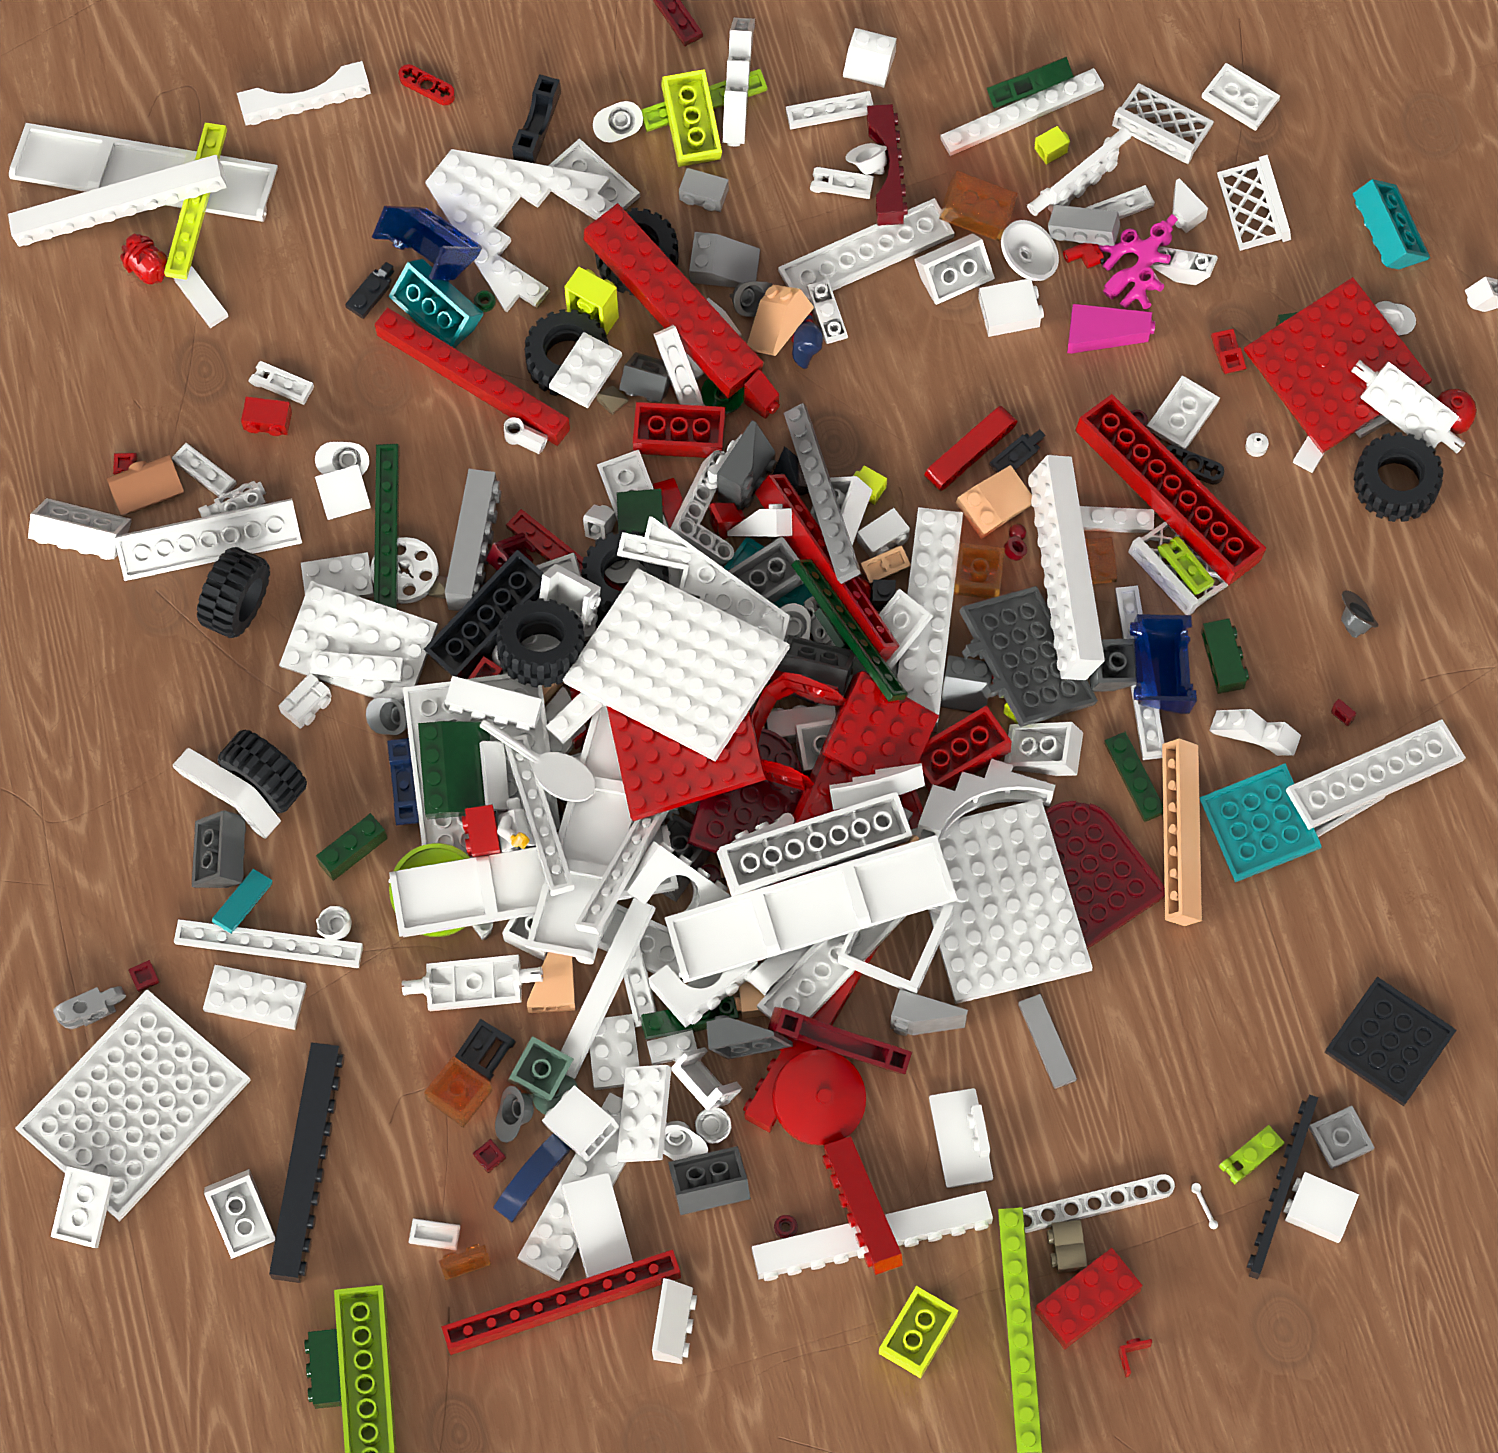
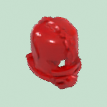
(144, 259)

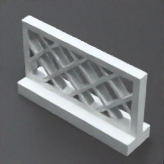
(1155, 134)
(1273, 200)
(1163, 574)

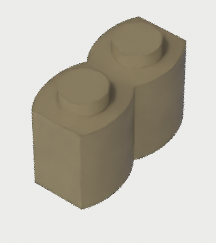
(1068, 1246)

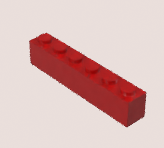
(863, 1206)

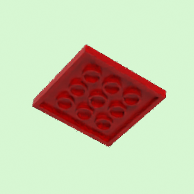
(878, 731)

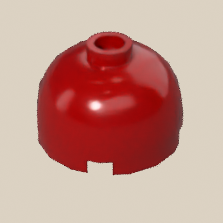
(1462, 405)

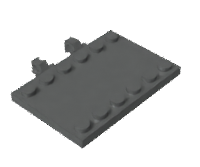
(1020, 652)

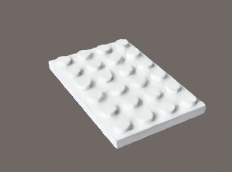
(354, 625)

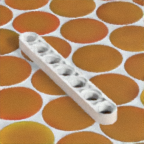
(1104, 1196)

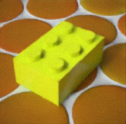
(592, 296)
(918, 1332)

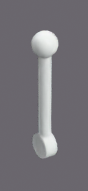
(1196, 1188)

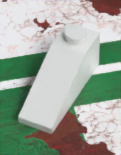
(766, 522)

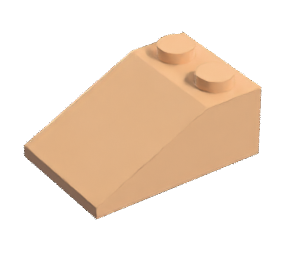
(778, 318)
(994, 501)

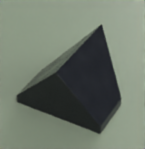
(790, 466)

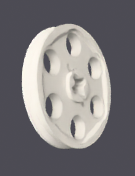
(415, 569)

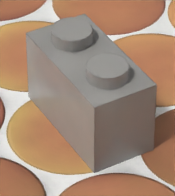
(703, 190)

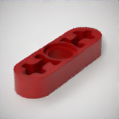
(431, 93)

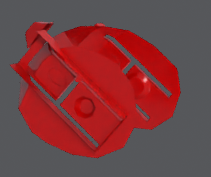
(780, 686)

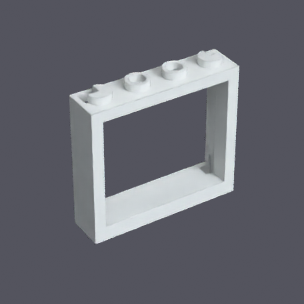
(844, 948)

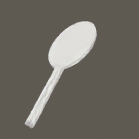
(554, 771)

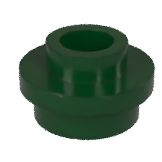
(485, 295)

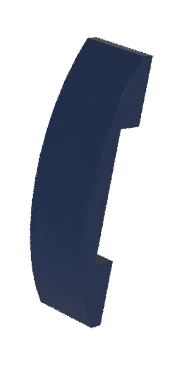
(402, 782)
(531, 1176)

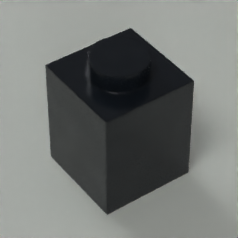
(882, 593)

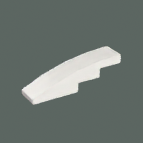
(883, 782)

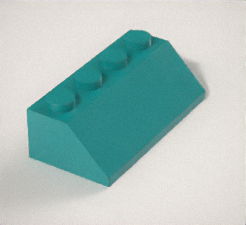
(1390, 224)
(435, 304)

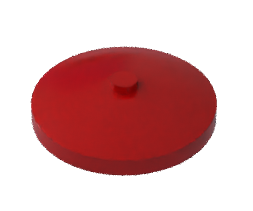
(819, 1097)

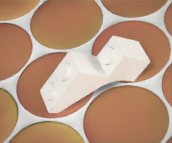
(1250, 727)

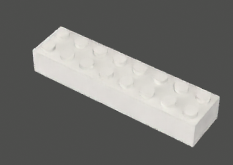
(814, 844)

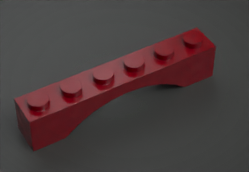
(889, 200)
(839, 1040)

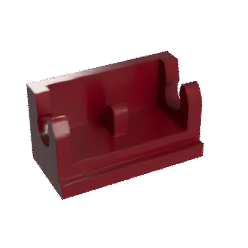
(504, 549)

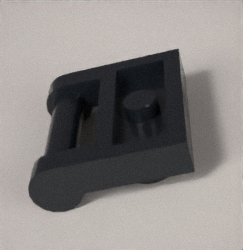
(479, 1044)

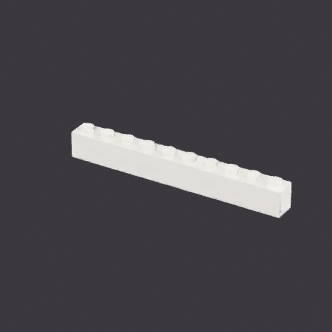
(117, 200)
(839, 1242)

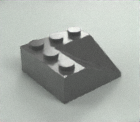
(745, 468)

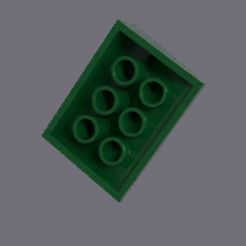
(451, 767)

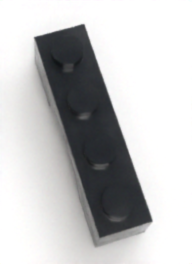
(543, 104)

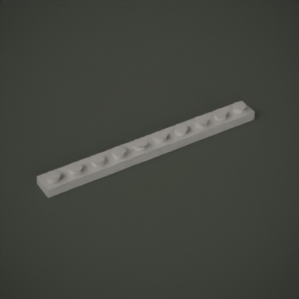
(822, 493)

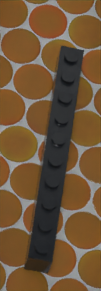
(305, 1163)

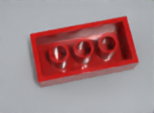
(678, 429)
(963, 748)
(1088, 1298)

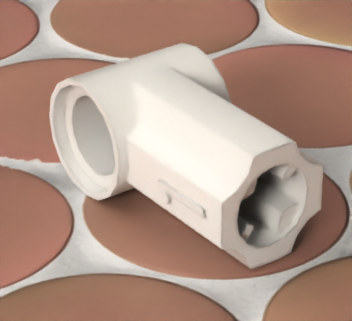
(525, 437)

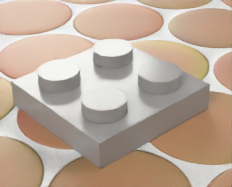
(1341, 1137)

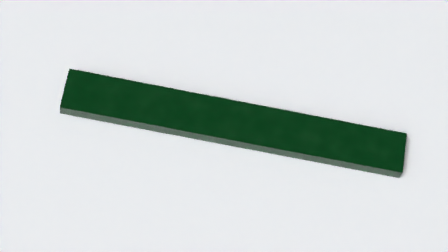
(386, 525)
(849, 630)

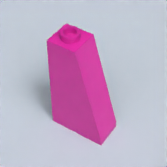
(1107, 328)

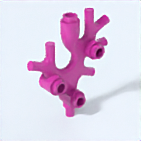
(1141, 272)

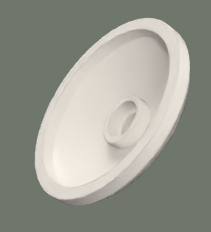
(1029, 250)

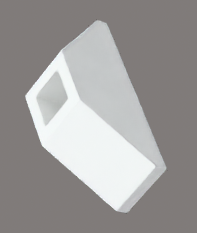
(1186, 265)
(826, 312)

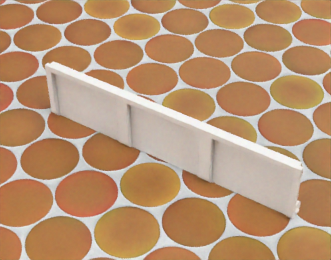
(95, 161)
(589, 839)
(478, 890)
(810, 909)

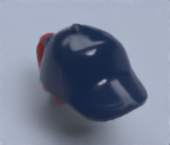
(806, 341)

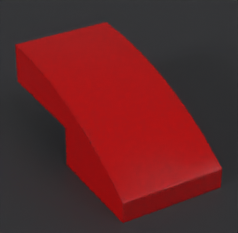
(1228, 352)

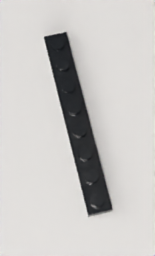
(1278, 1195)

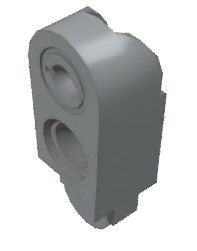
(88, 1007)

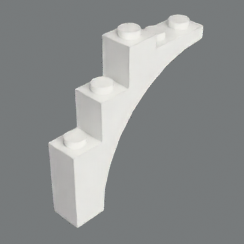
(972, 792)

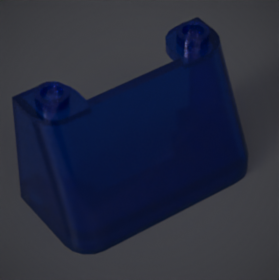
(1163, 662)

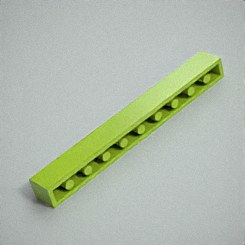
(1020, 1330)

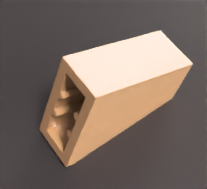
(557, 989)

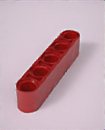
(970, 448)

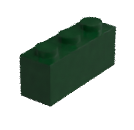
(1224, 655)
(351, 847)
(323, 1368)

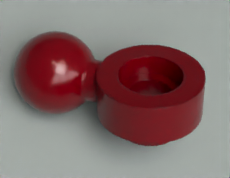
(1015, 546)

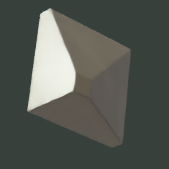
(611, 399)
(438, 588)

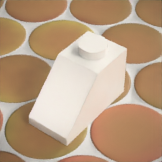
(1187, 207)
(1483, 294)
(599, 521)

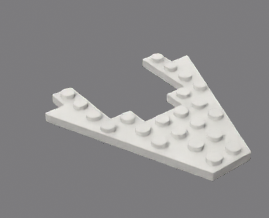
(480, 192)
(704, 577)

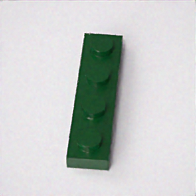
(1134, 776)

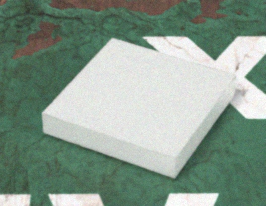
(342, 492)

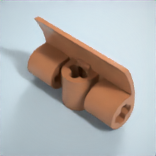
(145, 484)

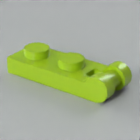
(1186, 565)
(1252, 1154)

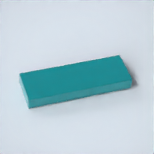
(242, 901)

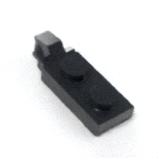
(370, 291)
(1018, 452)

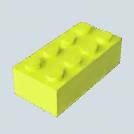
(691, 118)

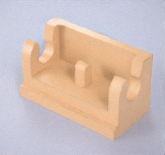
(884, 564)

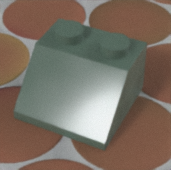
(540, 1069)

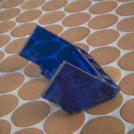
(429, 236)

